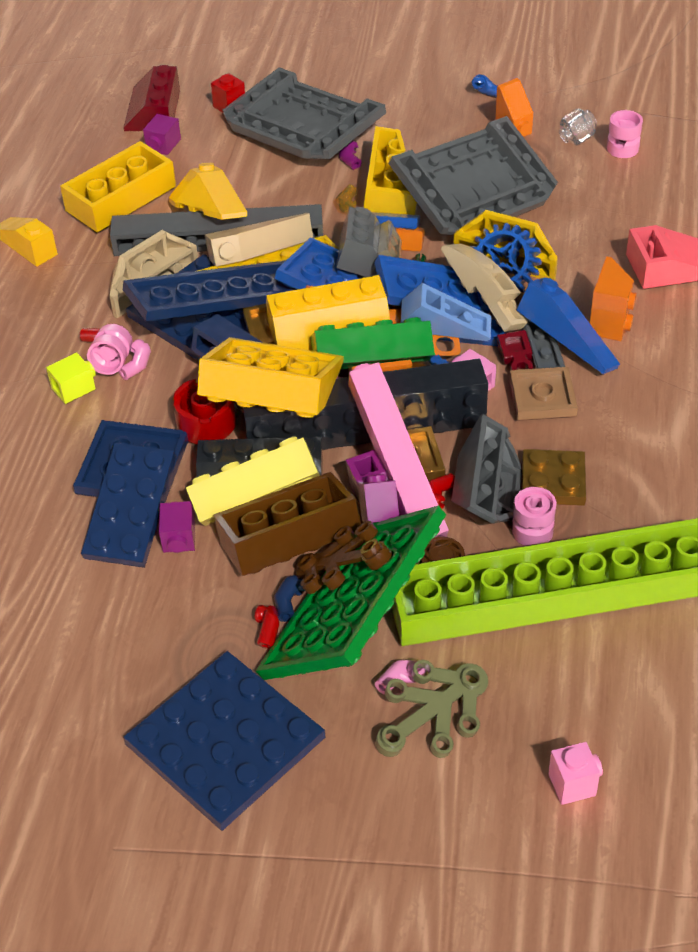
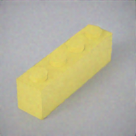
(252, 479)

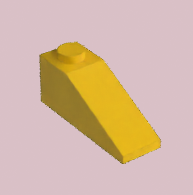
(29, 239)

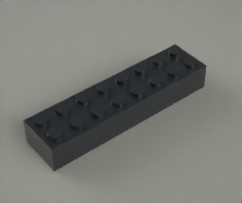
(432, 395)

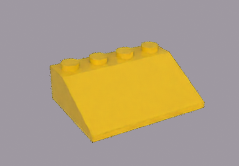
(268, 376)

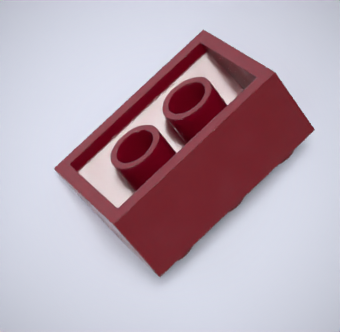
(153, 95)

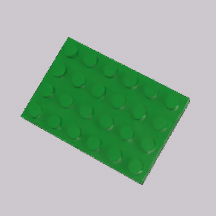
(337, 623)

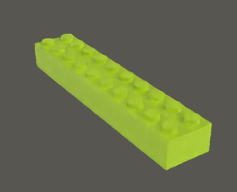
(548, 582)

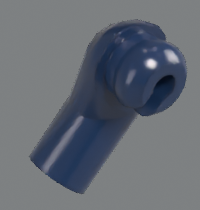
(289, 587)

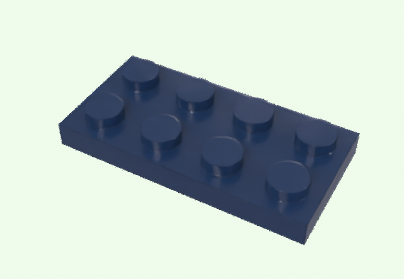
(129, 505)

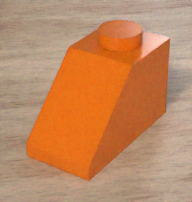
(514, 104)

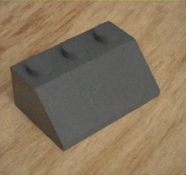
(359, 242)

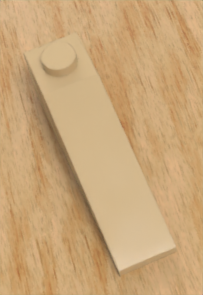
(257, 239)

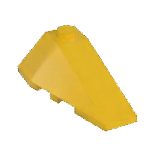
(208, 191)

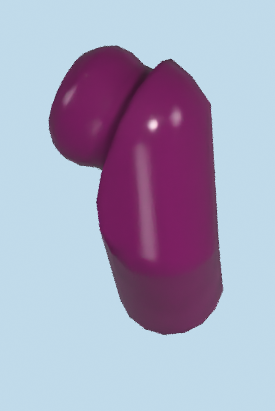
(347, 155)

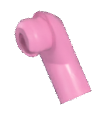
(140, 359)
(398, 670)

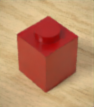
(226, 90)

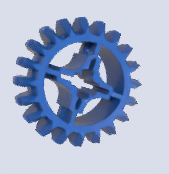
(511, 251)

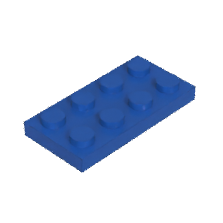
(403, 275)

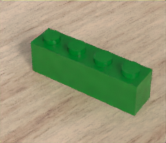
(376, 343)

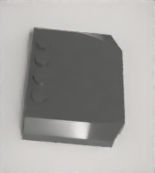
(300, 116)
(475, 174)

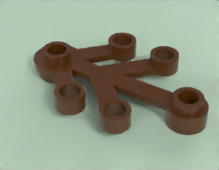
(340, 553)

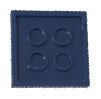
(110, 432)

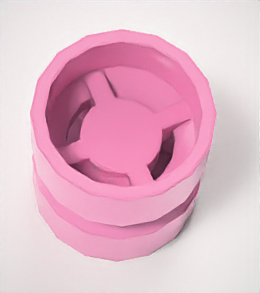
(624, 133)
(110, 349)
(533, 516)

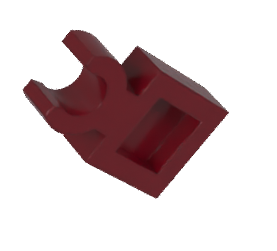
(515, 349)

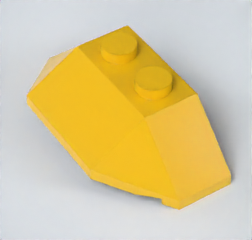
(486, 220)

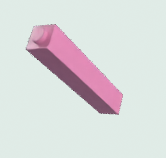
(391, 439)

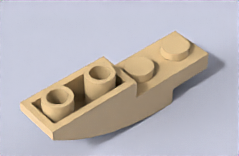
(484, 276)

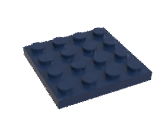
(224, 739)

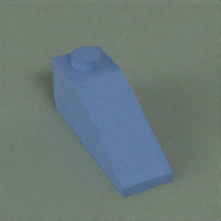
(446, 314)

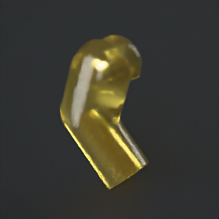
(344, 199)

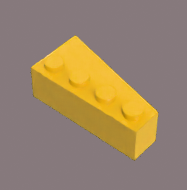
(384, 189)

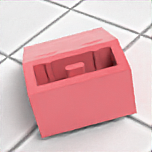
(662, 256)

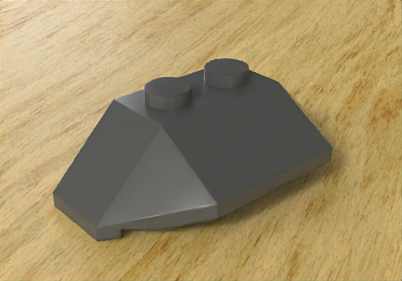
(488, 472)

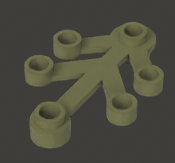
(436, 704)

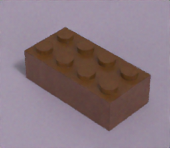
(286, 523)

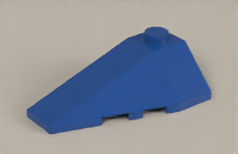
(560, 318)

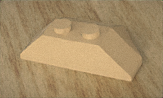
(153, 257)

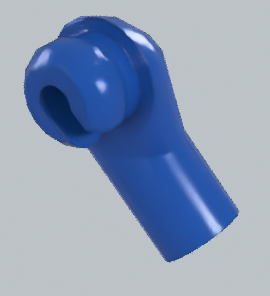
(484, 85)

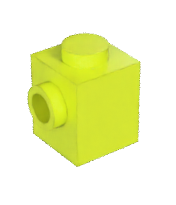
(71, 377)

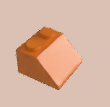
(612, 301)

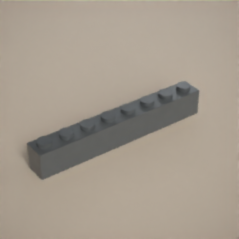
(192, 226)

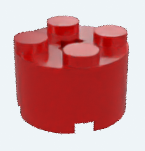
(200, 416)

